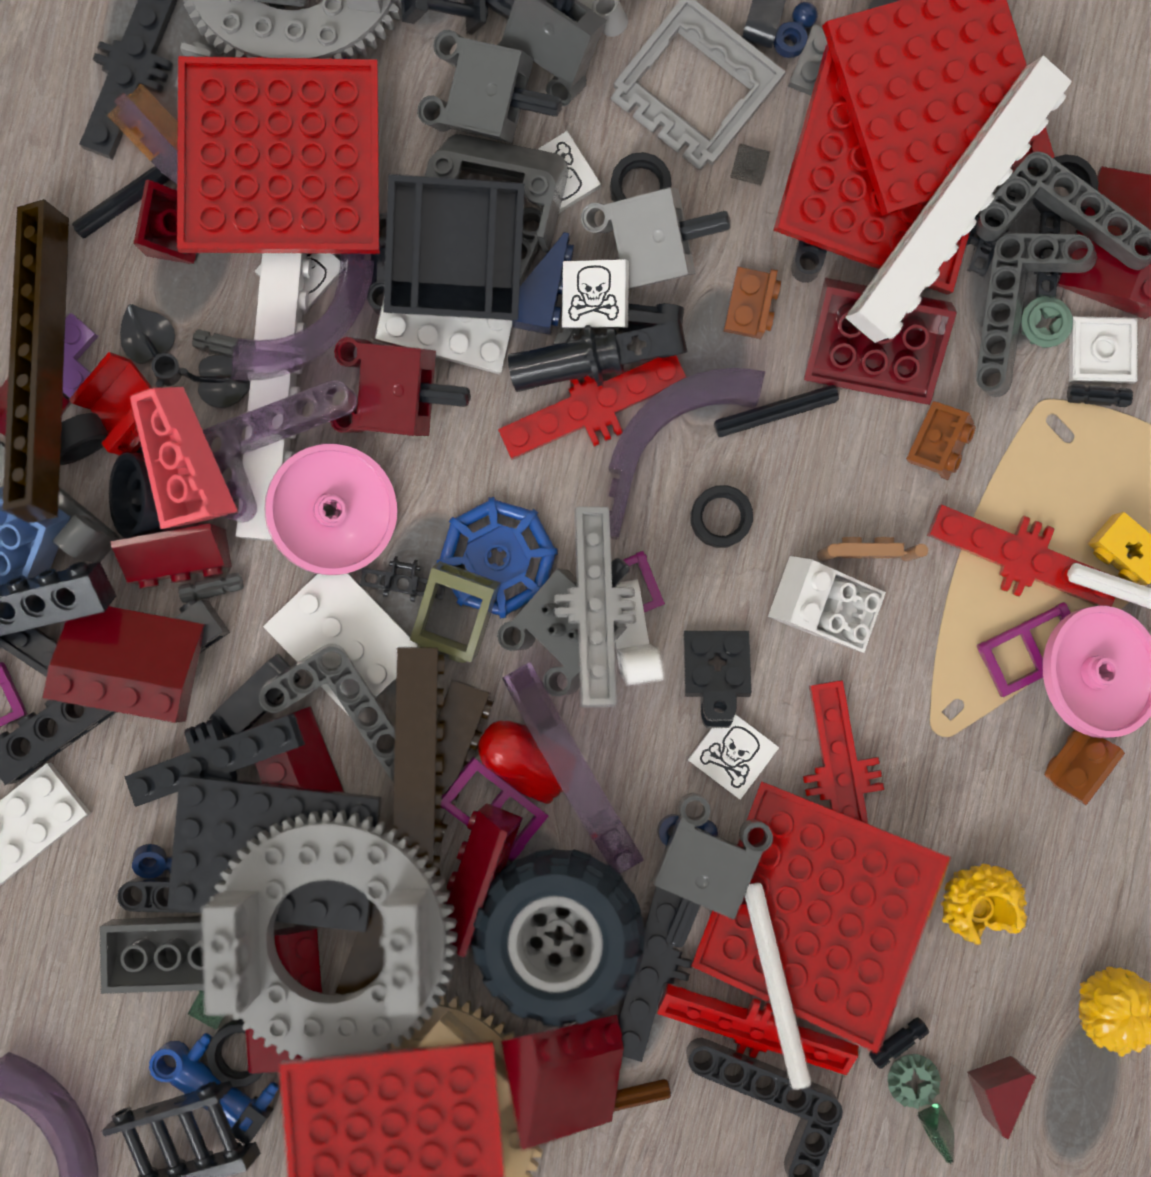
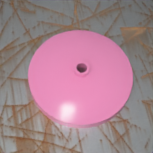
(361, 505)
(1099, 671)

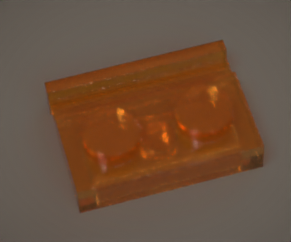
(154, 113)

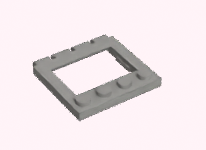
(725, 49)

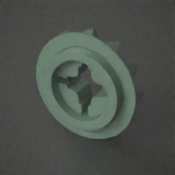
(1049, 308)
(902, 1071)

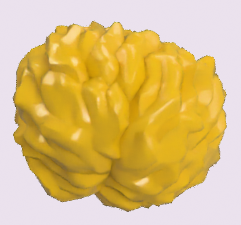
(983, 899)
(1116, 1010)

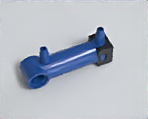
(243, 1113)

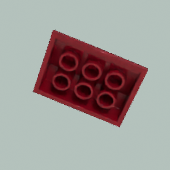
(1109, 278)
(893, 367)
(127, 664)
(563, 1079)

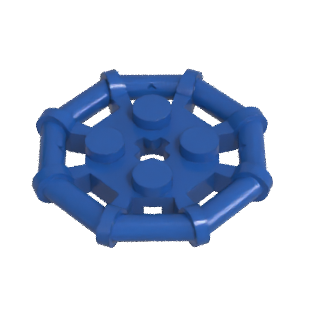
(503, 539)

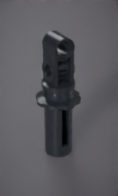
(593, 355)

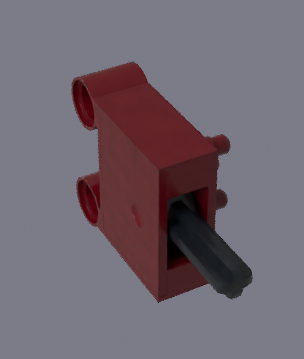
(394, 388)

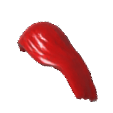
(515, 757)

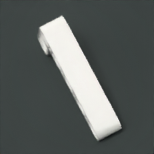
(637, 658)

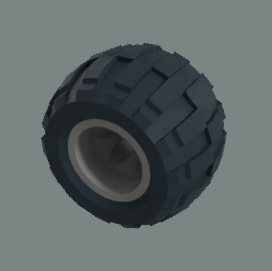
(580, 984)

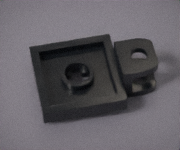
(714, 687)

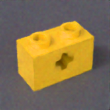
(1110, 548)

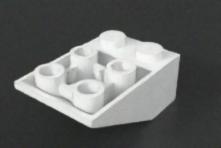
(826, 603)

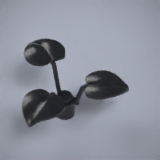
(152, 335)

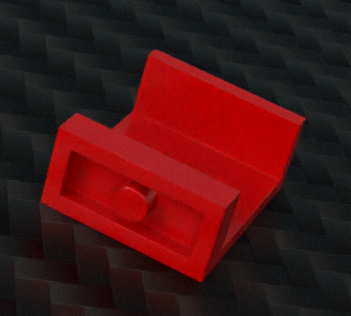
(108, 395)

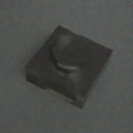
(750, 164)

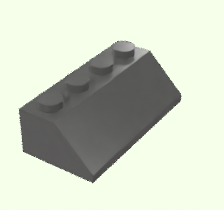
(152, 955)

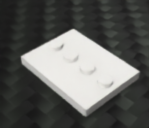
(344, 614)

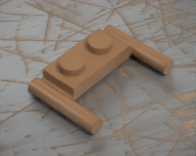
(881, 548)

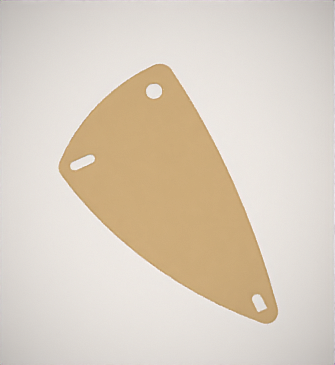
(1063, 487)

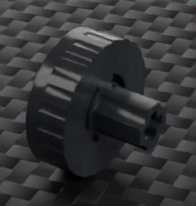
(132, 497)

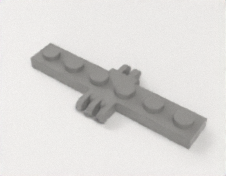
(595, 607)

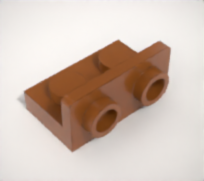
(751, 302)
(942, 439)
(1083, 765)

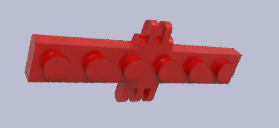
(591, 407)
(1020, 555)
(842, 776)
(753, 1028)

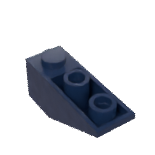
(541, 290)

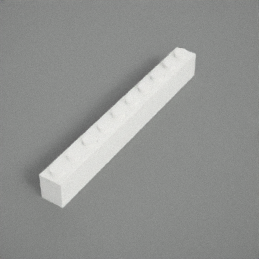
(958, 200)
(278, 316)

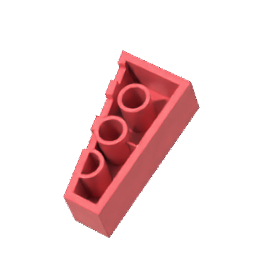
(179, 459)

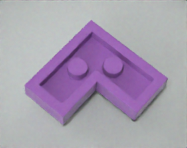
(77, 340)

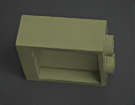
(465, 582)

